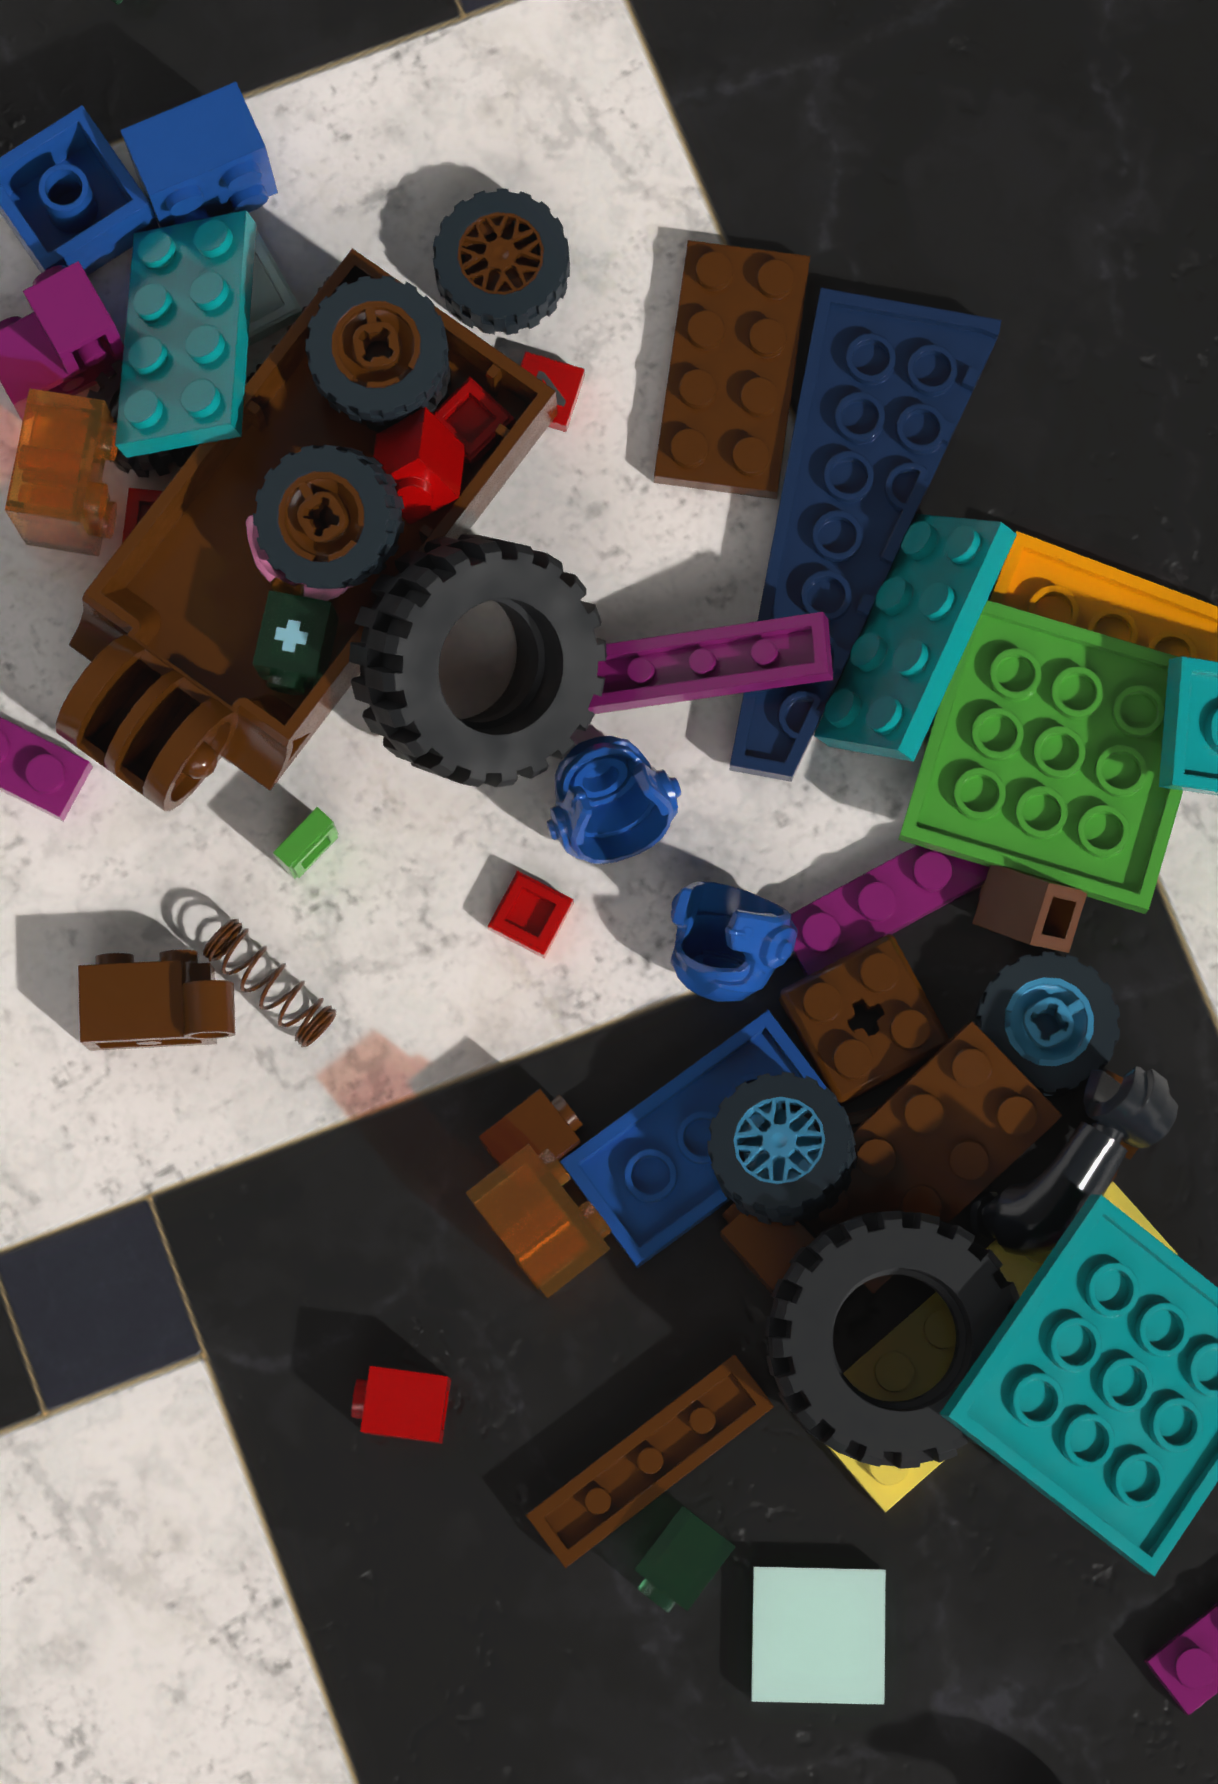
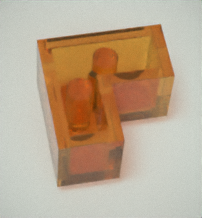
(58, 473)
(539, 1219)

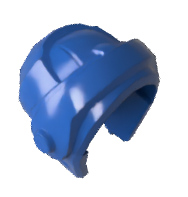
(610, 801)
(728, 940)

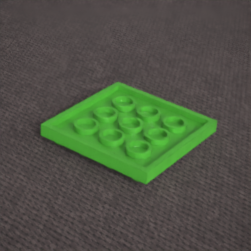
(1050, 758)

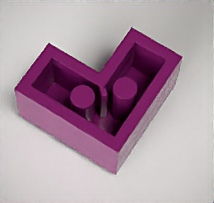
(61, 341)

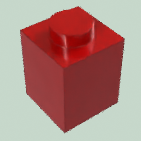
(423, 462)
(402, 1404)

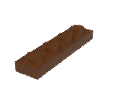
(649, 1461)

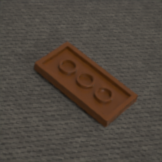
(732, 369)
(943, 1135)

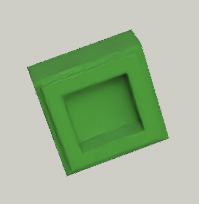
(306, 843)

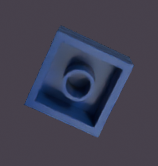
(201, 159)
(71, 196)

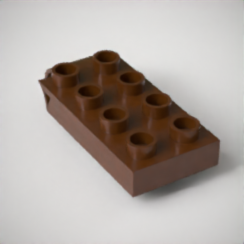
(184, 603)

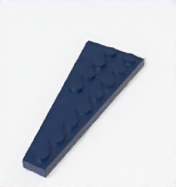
(865, 444)

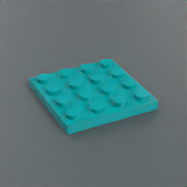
(1105, 1385)

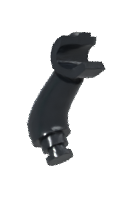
(1036, 1213)

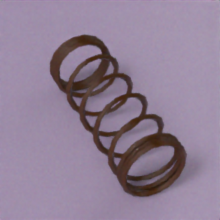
(225, 942)

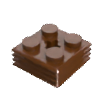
(877, 980)

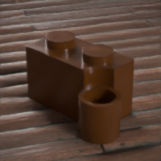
(153, 1002)

